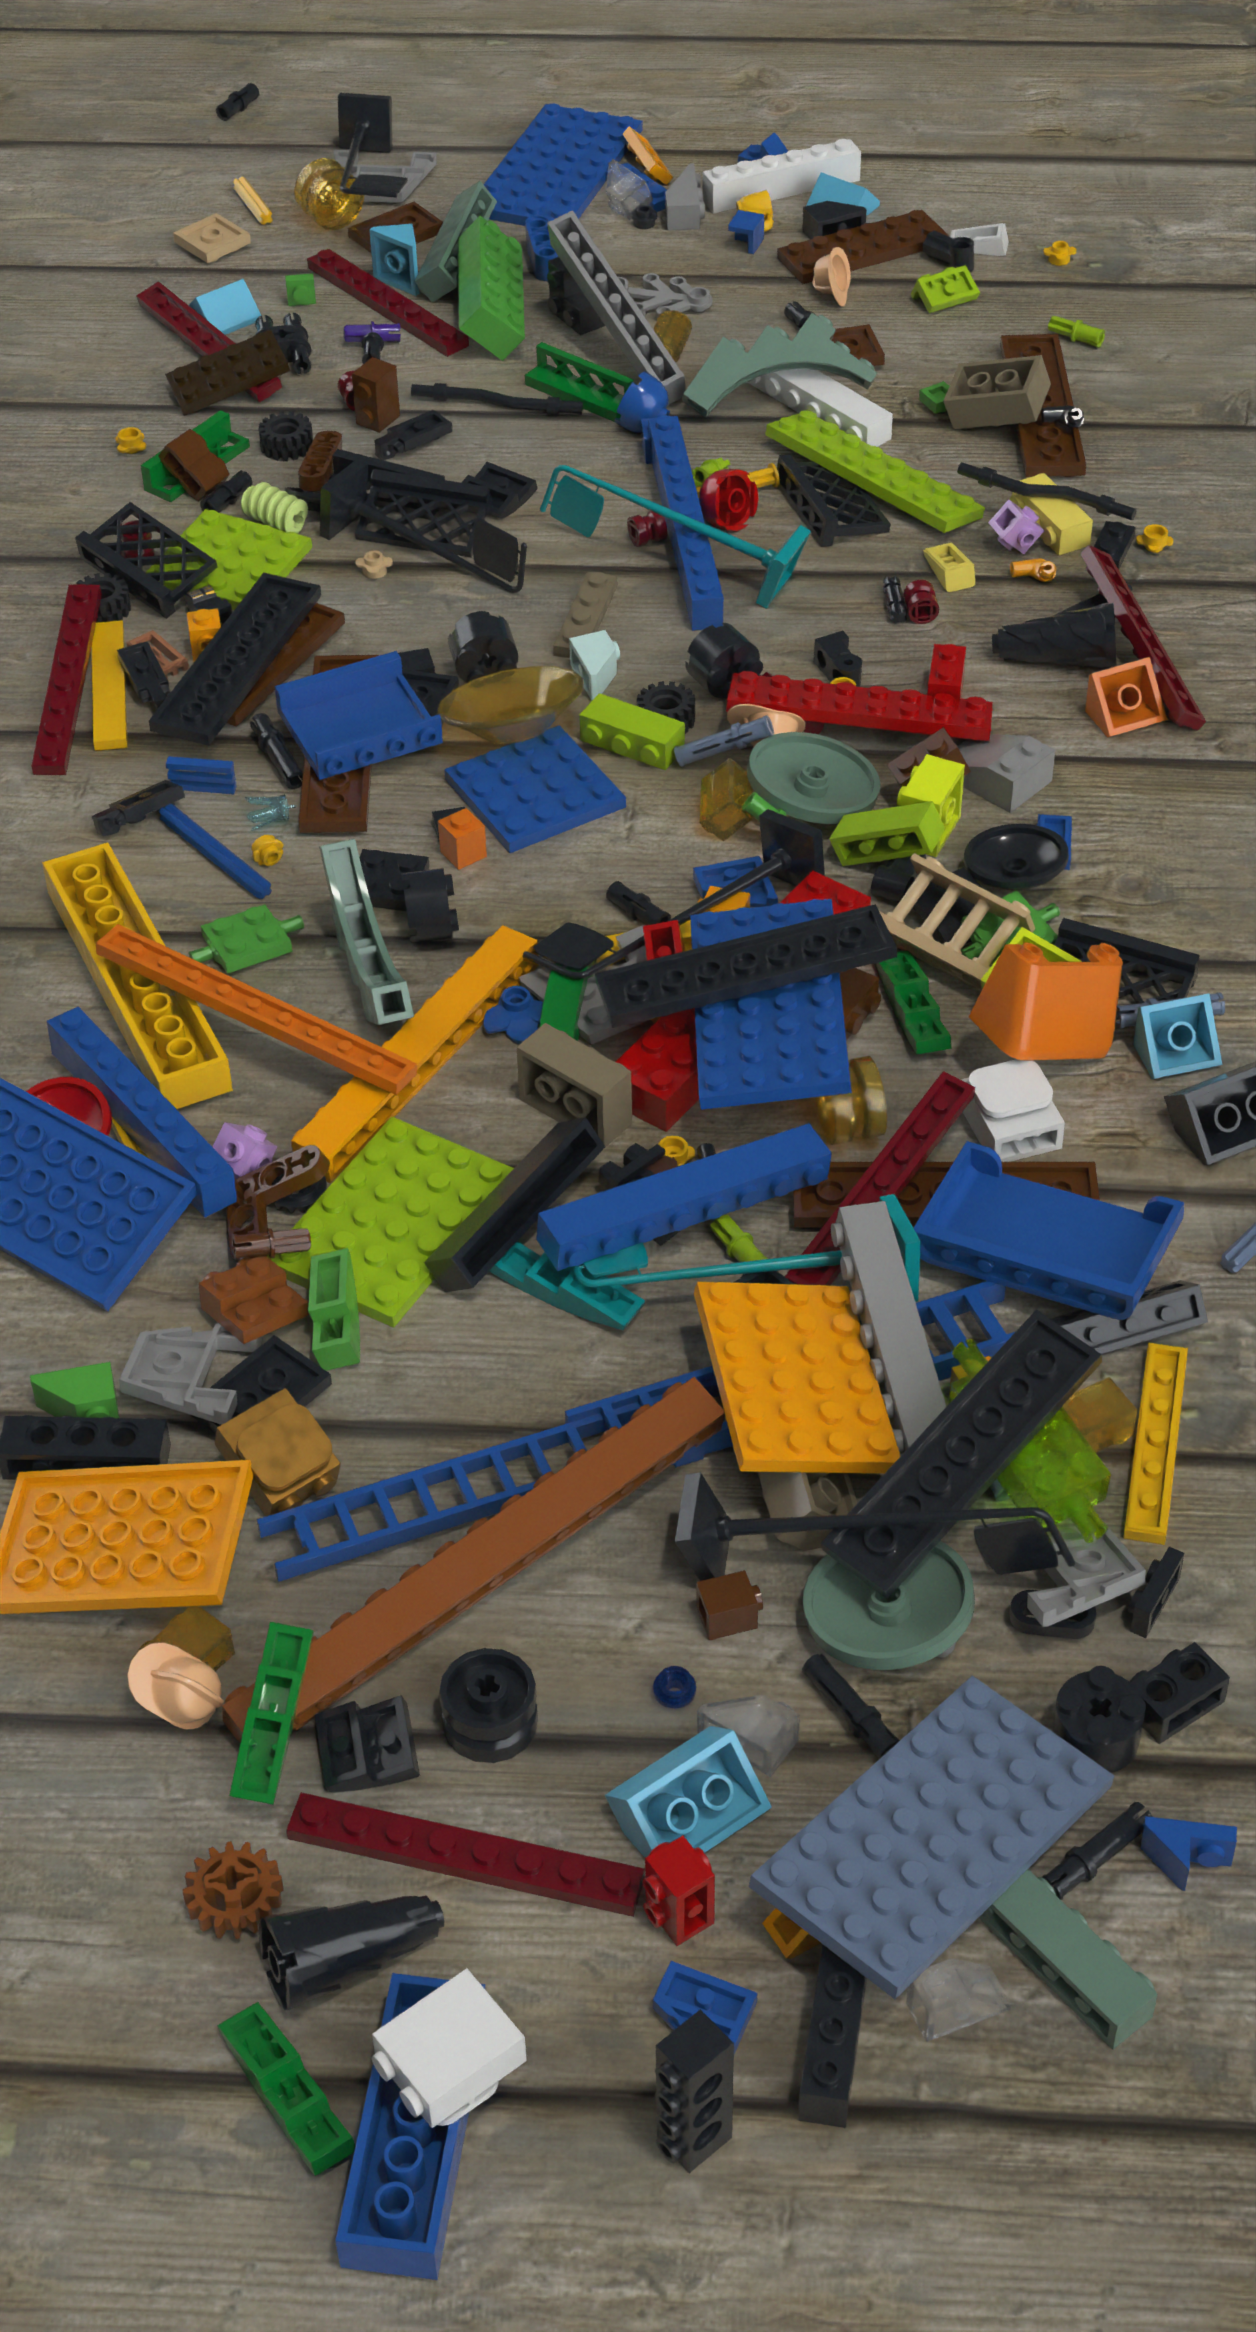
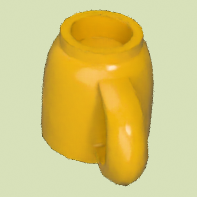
(758, 203)

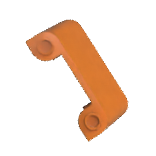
(1050, 1007)

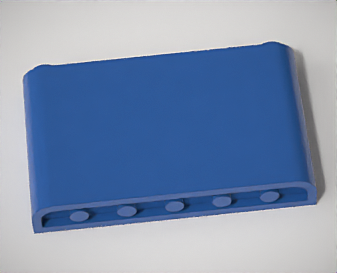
(1044, 1236)

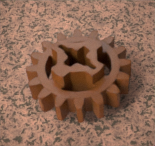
(233, 1889)

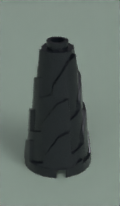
(1069, 638)
(326, 1946)

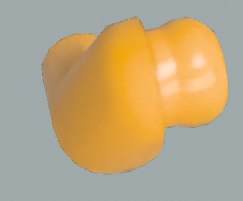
(1035, 568)

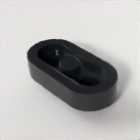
(1061, 1629)

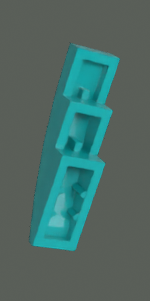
(538, 1277)

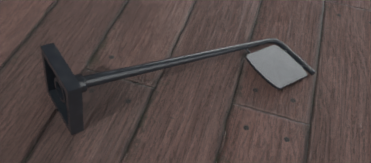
(366, 125)
(788, 851)
(1007, 1546)

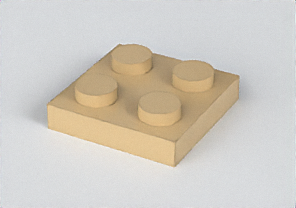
(212, 238)

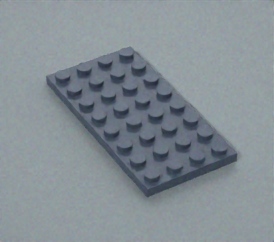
(931, 1835)

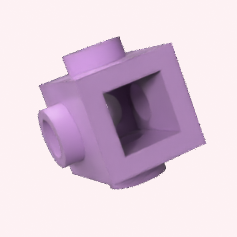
(1016, 526)
(244, 1148)

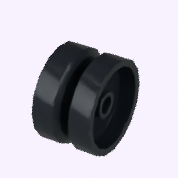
(488, 1705)

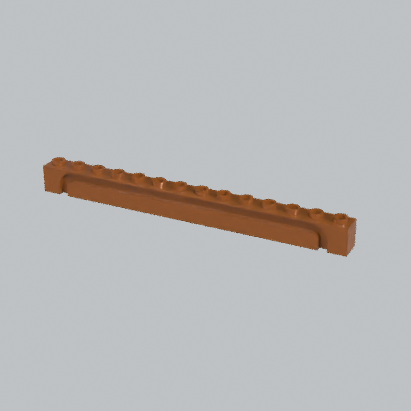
(495, 1550)

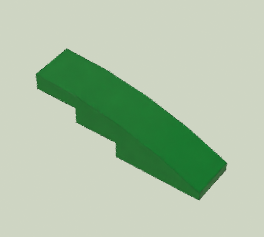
(913, 1004)
(271, 1713)
(287, 2088)

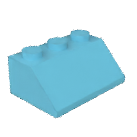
(693, 1791)

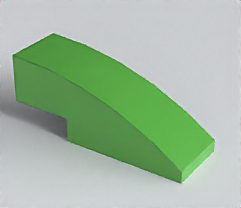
(334, 1310)

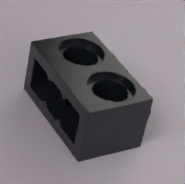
(1181, 1699)

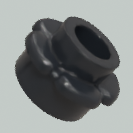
(644, 217)

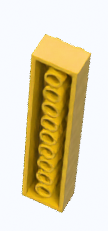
(157, 1023)

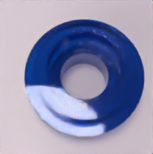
(674, 1678)

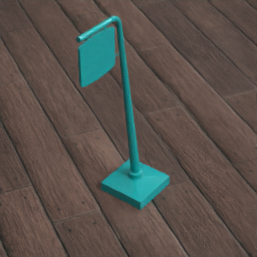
(582, 508)
(636, 1258)

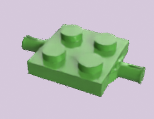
(991, 923)
(246, 938)

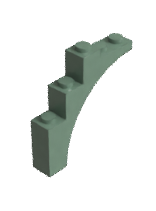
(773, 351)
(371, 968)

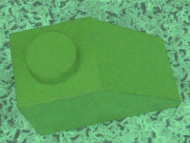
(77, 1392)

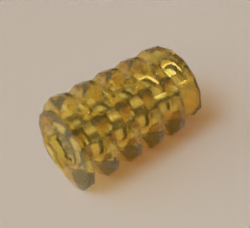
(673, 331)

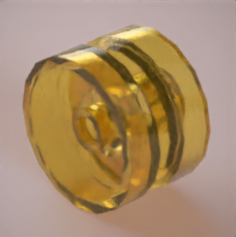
(320, 196)
(858, 1111)

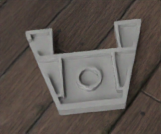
(419, 167)
(593, 1018)
(172, 1366)
(1099, 1574)

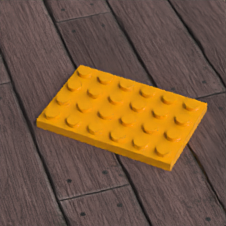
(795, 1378)
(122, 1536)

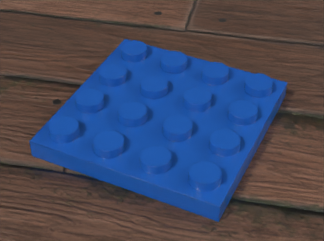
(535, 789)

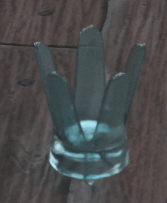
(277, 810)

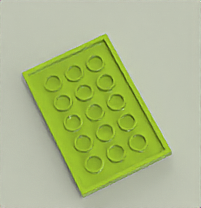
(393, 1213)

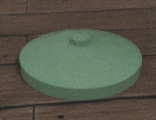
(812, 777)
(896, 1632)

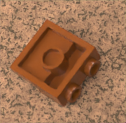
(251, 1298)

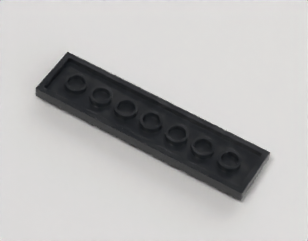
(235, 659)
(745, 965)
(964, 1450)

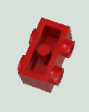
(679, 1889)

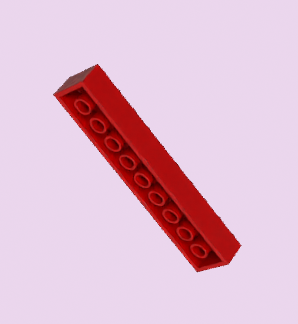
(666, 1054)

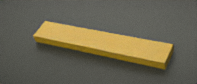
(108, 687)
(1156, 1444)

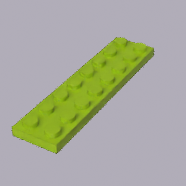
(875, 471)

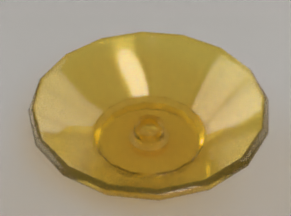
(512, 703)

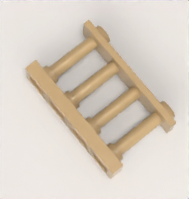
(948, 956)

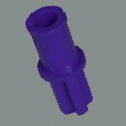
(355, 333)

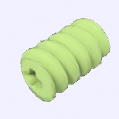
(274, 507)

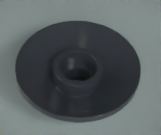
(312, 498)

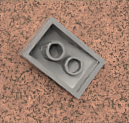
(1007, 768)

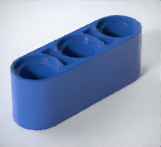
(539, 245)

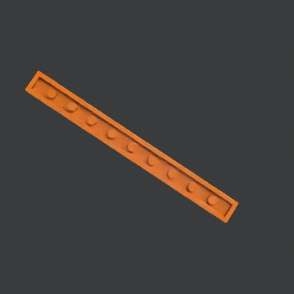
(257, 1009)

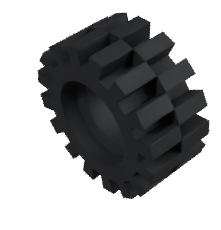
(285, 436)
(114, 597)
(670, 702)

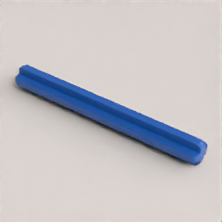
(215, 851)

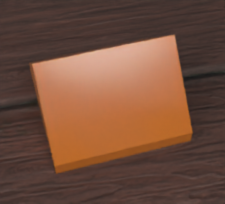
(1124, 698)

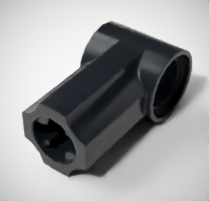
(950, 250)
(894, 878)

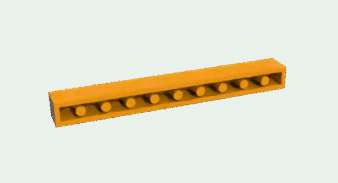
(427, 1039)

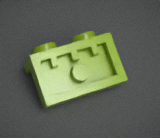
(945, 288)

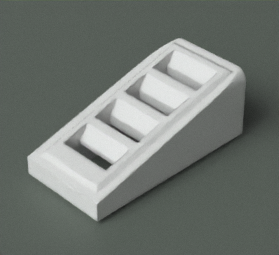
(987, 239)

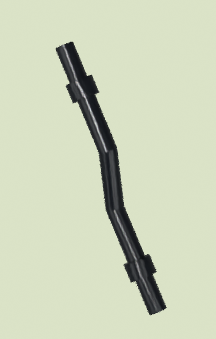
(552, 405)
(1104, 504)

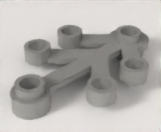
(659, 294)

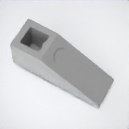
(685, 201)

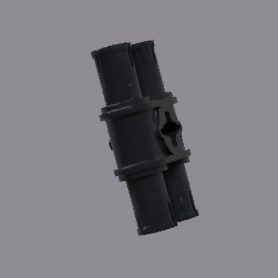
(291, 339)

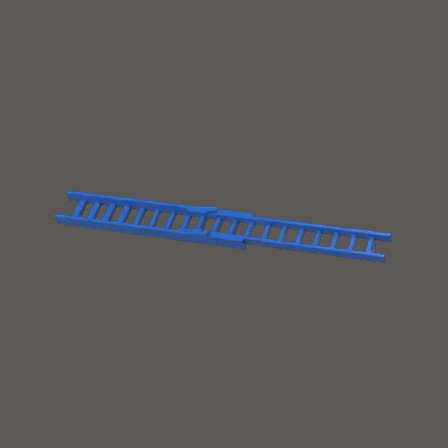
(579, 1423)

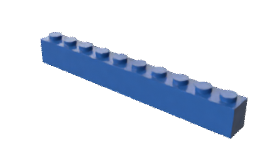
(690, 548)

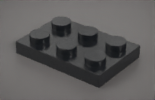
(268, 1371)

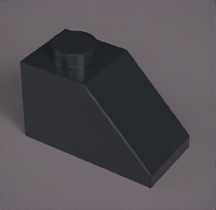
(830, 217)

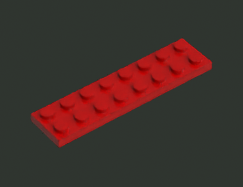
(863, 706)

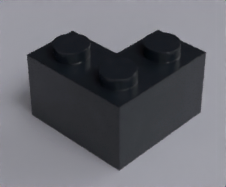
(569, 301)

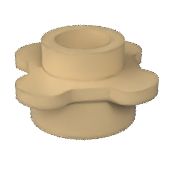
(374, 564)

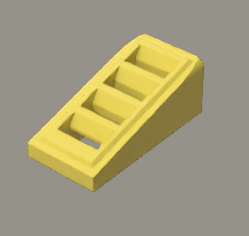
(950, 567)

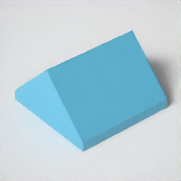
(837, 190)
(395, 256)
(228, 307)
(1177, 1036)

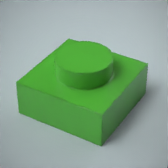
(300, 289)
(934, 396)

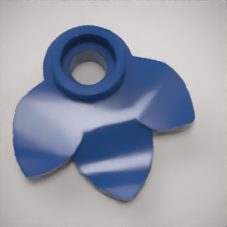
(515, 1014)

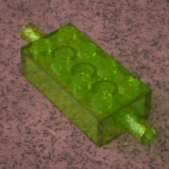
(1056, 1467)

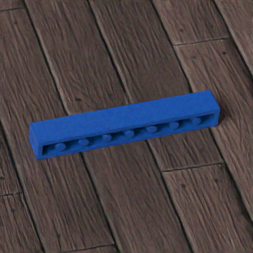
(142, 1109)
(682, 1196)

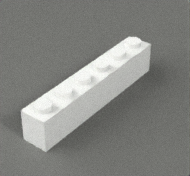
(780, 174)
(829, 401)

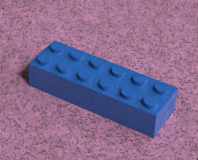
(399, 2172)

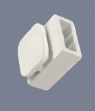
(1014, 1110)
(449, 2050)

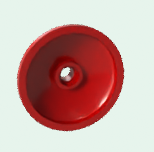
(76, 1099)

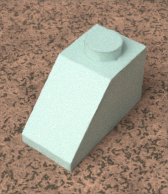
(594, 659)

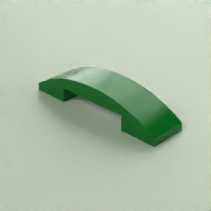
(564, 1002)

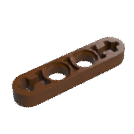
(318, 461)

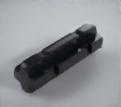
(894, 599)

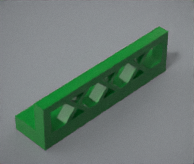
(563, 384)
(216, 433)

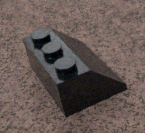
(1217, 1114)

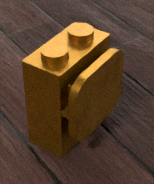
(285, 1449)

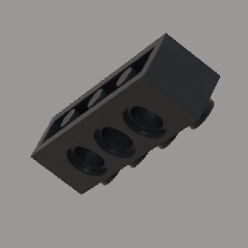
(80, 1443)
(832, 2042)
(694, 2091)

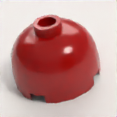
(728, 499)

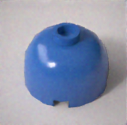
(642, 401)

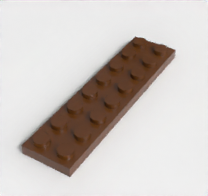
(1049, 445)
(340, 800)
(817, 1203)

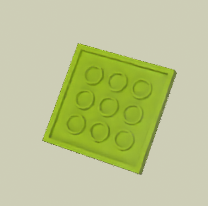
(241, 551)

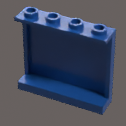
(356, 715)

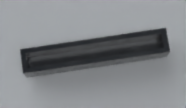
(514, 1205)

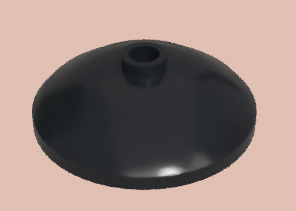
(1016, 856)

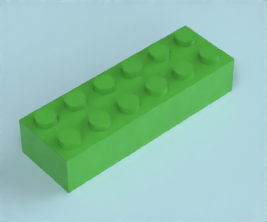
(491, 288)

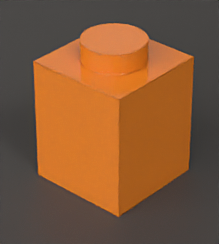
(462, 838)

